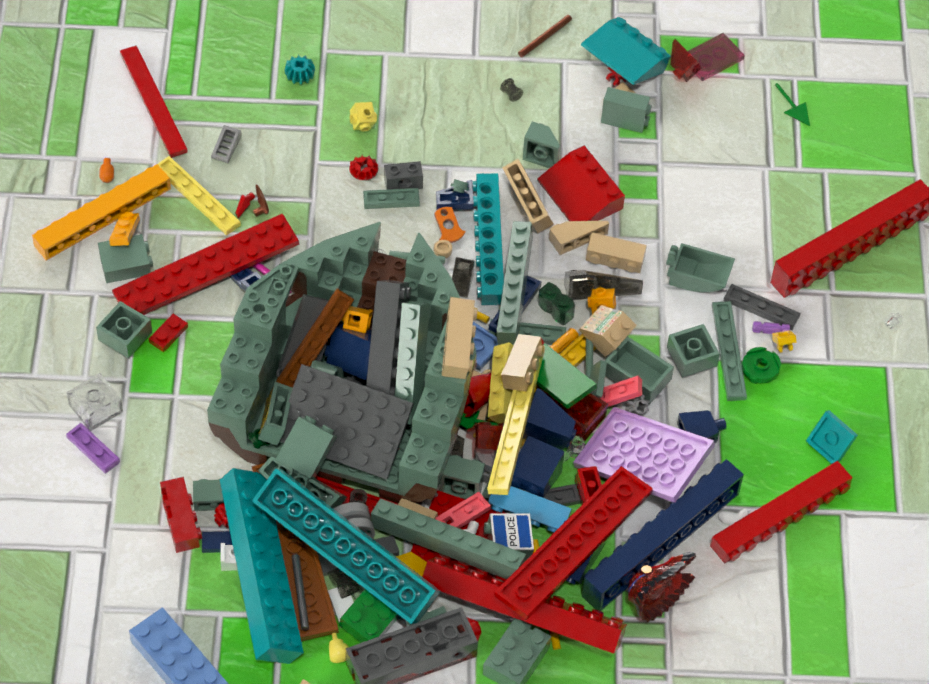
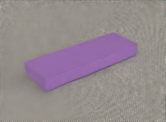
(93, 448)

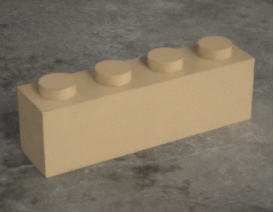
(528, 196)
(458, 338)

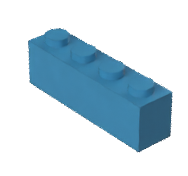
(540, 509)

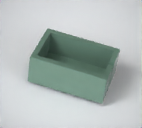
(638, 361)
(516, 654)

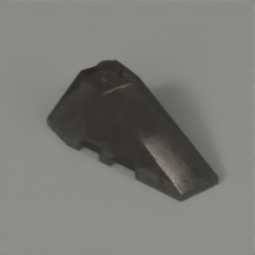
(581, 282)

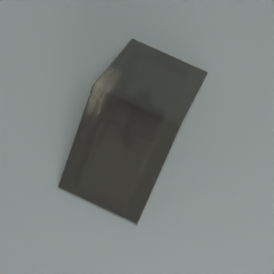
(463, 275)

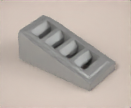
(226, 130)

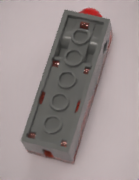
(415, 650)

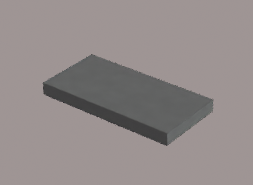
(307, 313)

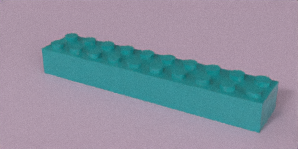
(346, 546)
(261, 569)

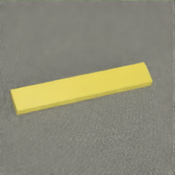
(199, 196)

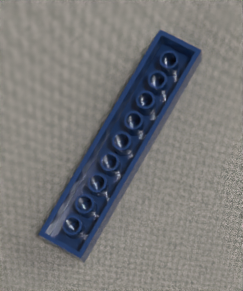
(662, 534)

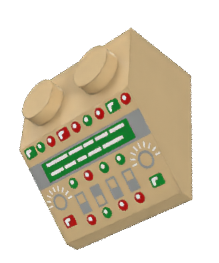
(607, 329)

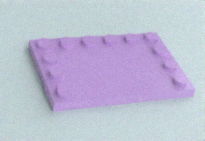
(648, 449)

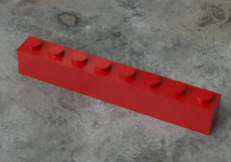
(781, 512)

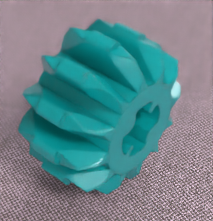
(299, 69)

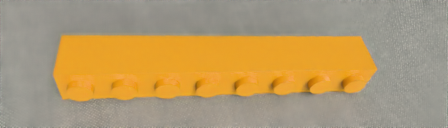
(101, 212)

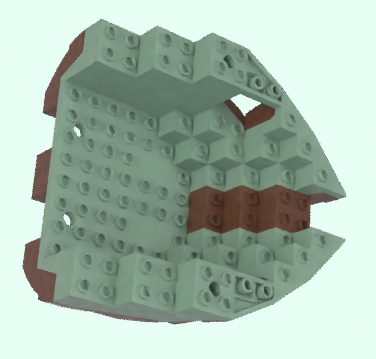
(263, 328)

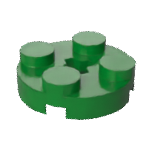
(758, 374)

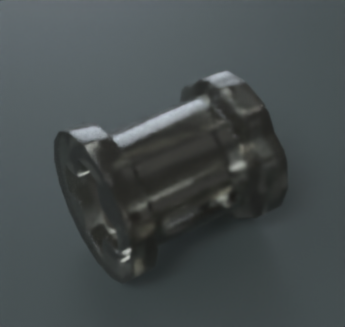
(511, 90)
(358, 495)

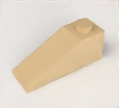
(574, 234)

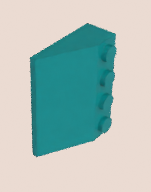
(627, 51)

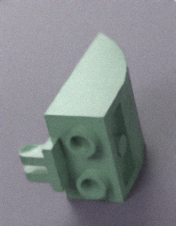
(698, 269)

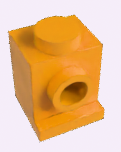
(361, 325)

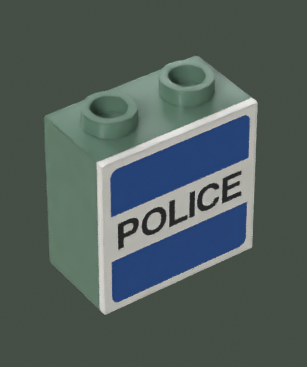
(511, 531)

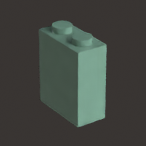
(626, 110)
(125, 261)
(307, 446)

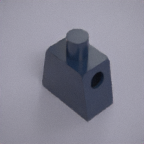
(701, 424)

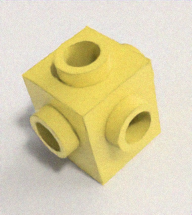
(363, 116)

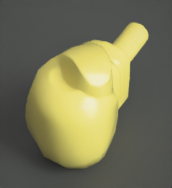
(337, 649)

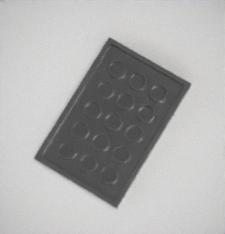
(363, 419)

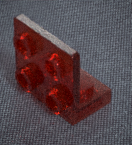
(486, 435)

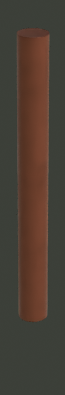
(545, 35)

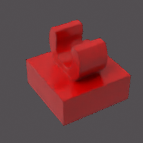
(616, 75)

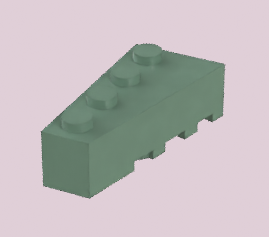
(321, 490)

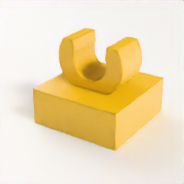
(783, 338)

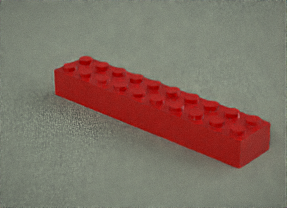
(851, 239)
(552, 615)

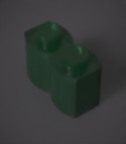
(555, 303)

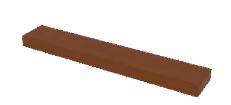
(317, 336)

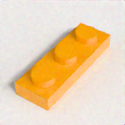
(124, 229)

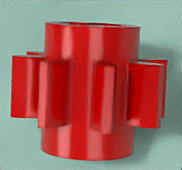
(220, 516)

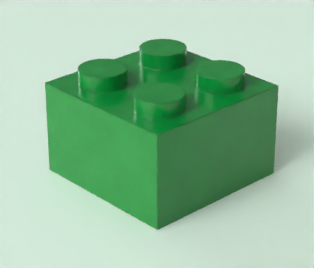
(367, 618)

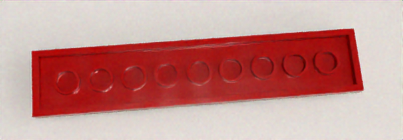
(207, 265)
(573, 543)

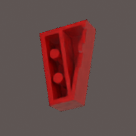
(180, 515)

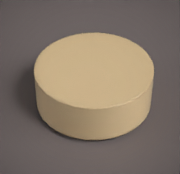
(443, 248)

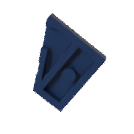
(455, 199)

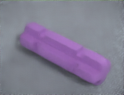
(769, 328)

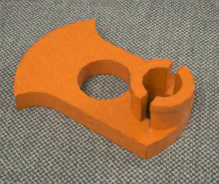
(451, 235)

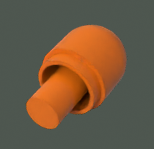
(106, 171)

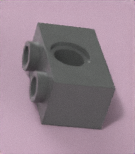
(403, 175)

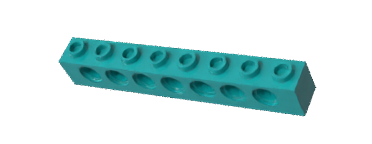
(490, 250)

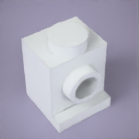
(228, 559)

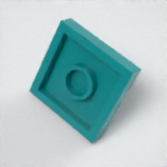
(831, 437)

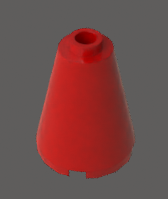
(478, 393)

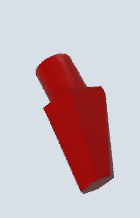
(243, 203)

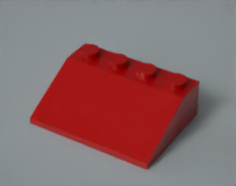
(582, 187)

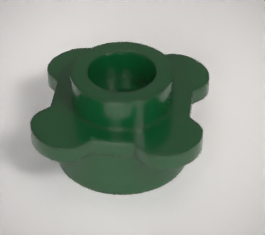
(256, 442)

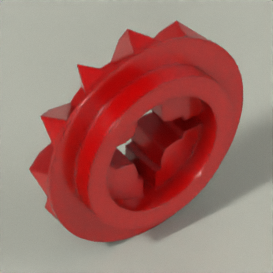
(366, 173)

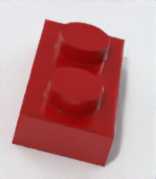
(168, 332)

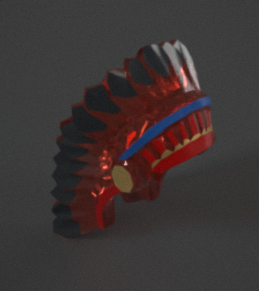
(660, 586)

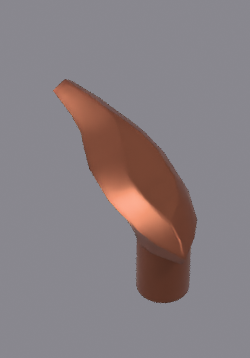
(262, 202)

